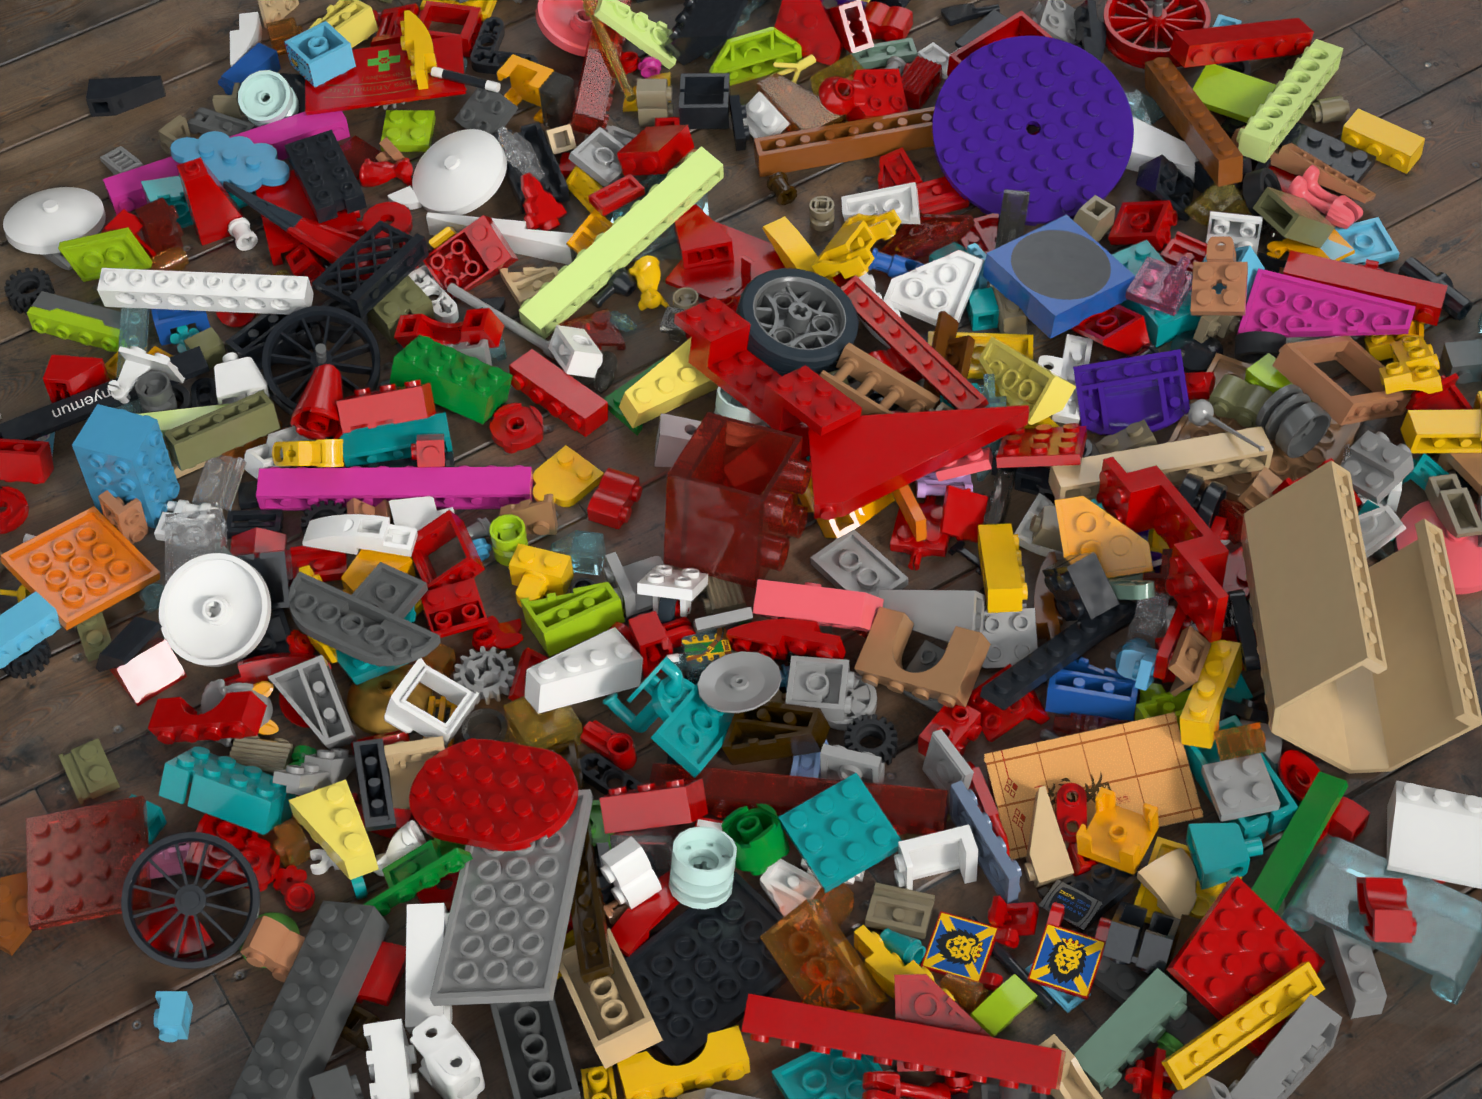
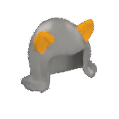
(216, 691)

